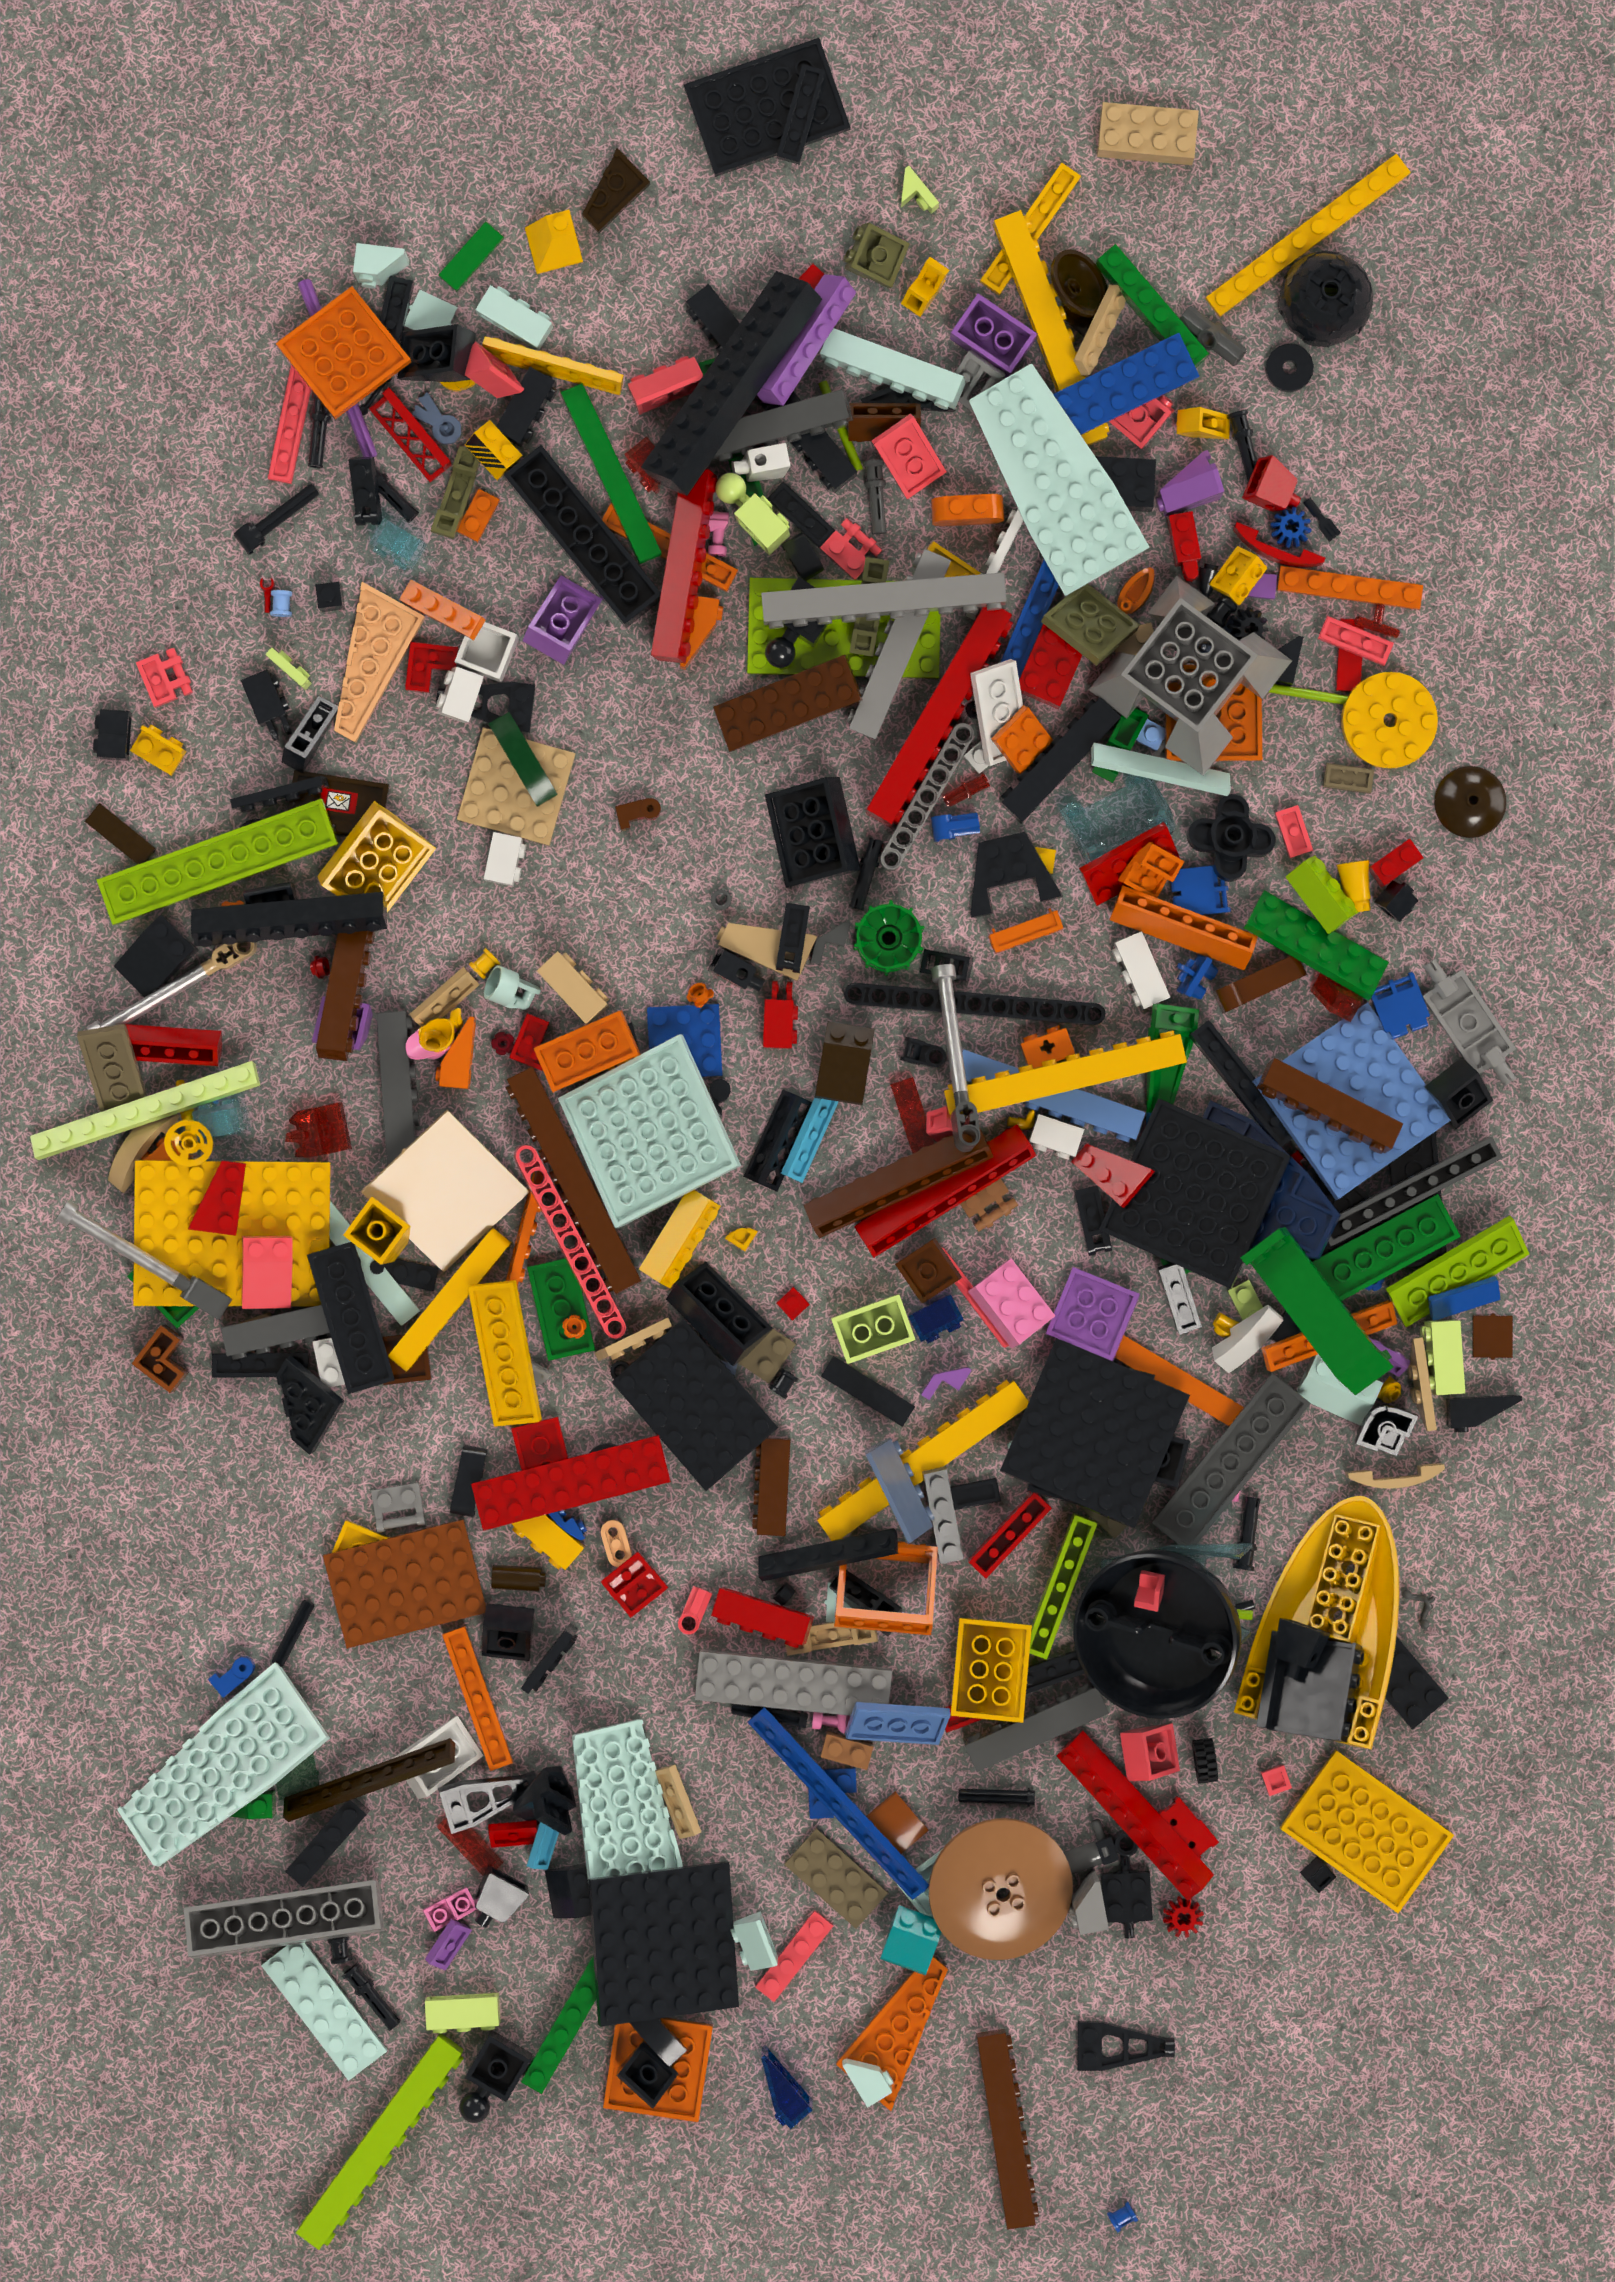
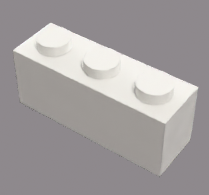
(1140, 971)

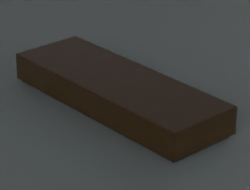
(120, 834)

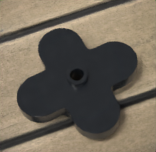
(1233, 821)

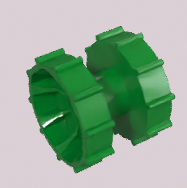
(891, 919)

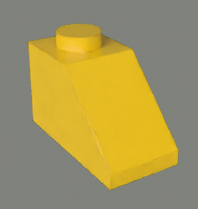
(1202, 423)

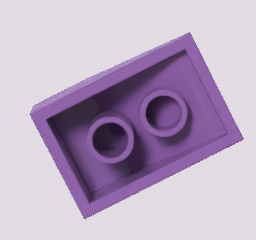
(562, 620)

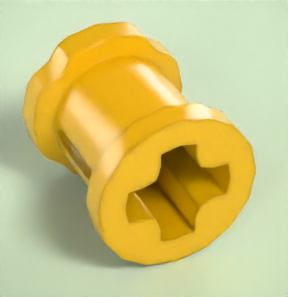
(484, 963)

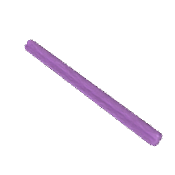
(354, 413)

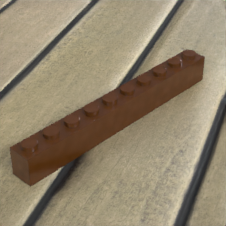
(574, 1181)

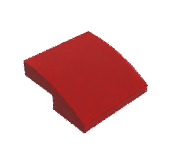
(634, 1584)

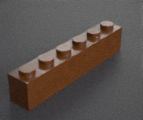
(344, 995)
(1329, 1106)

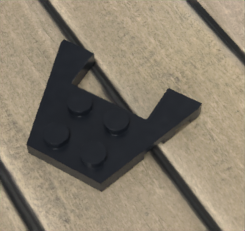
(1008, 862)

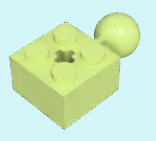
(754, 513)

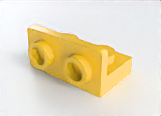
(1238, 575)
(158, 750)

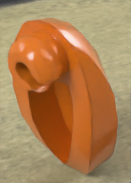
(1136, 590)

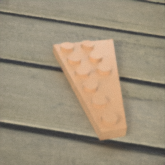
(375, 652)

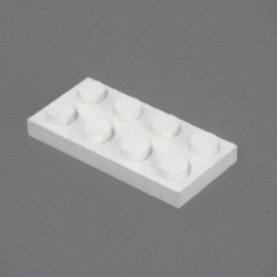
(996, 702)

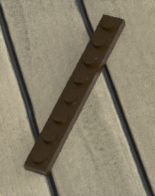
(369, 1780)

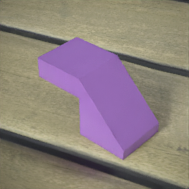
(952, 1377)

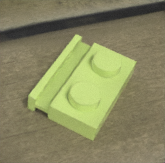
(283, 661)

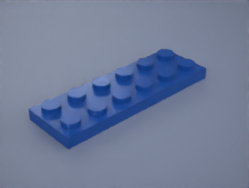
(1128, 384)

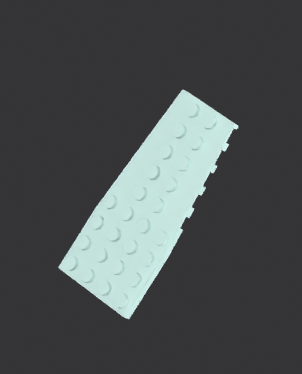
(1056, 481)
(225, 1766)
(621, 1803)

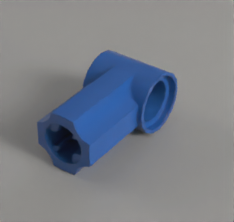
(954, 826)

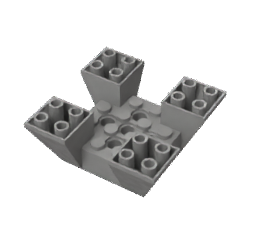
(1230, 662)

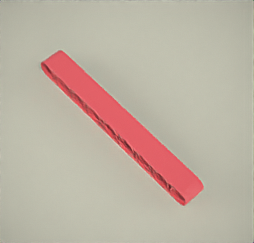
(578, 1250)

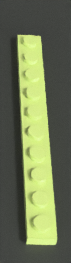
(145, 1110)

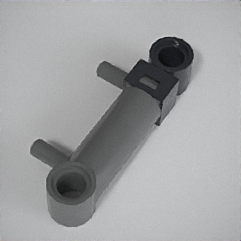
(1100, 1851)

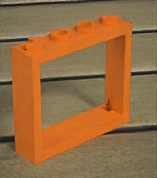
(892, 1620)

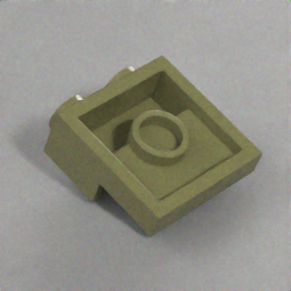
(875, 254)

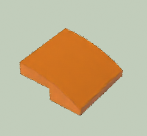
(1151, 870)

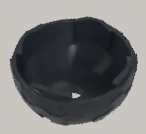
(1323, 318)

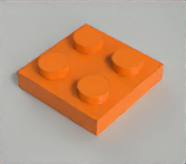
(1022, 739)

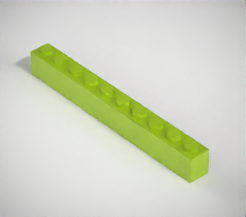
(379, 2141)

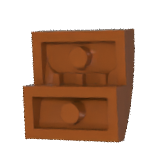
(897, 1822)

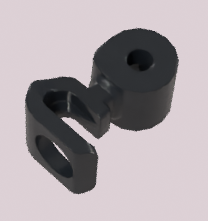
(720, 1092)

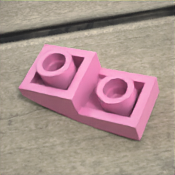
(452, 1907)

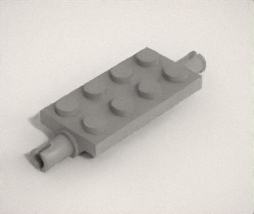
(1468, 1022)

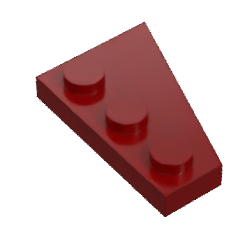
(222, 1201)

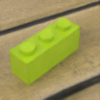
(1322, 894)

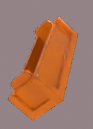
(1025, 932)

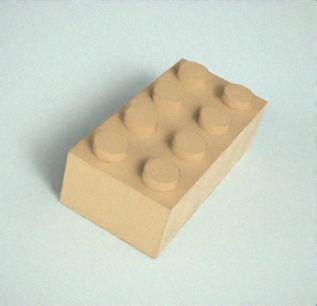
(1147, 133)

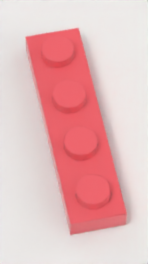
(794, 1955)

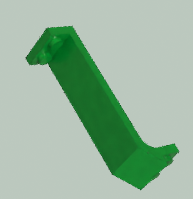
(1318, 1311)

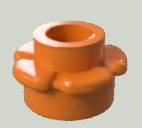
(574, 1320)

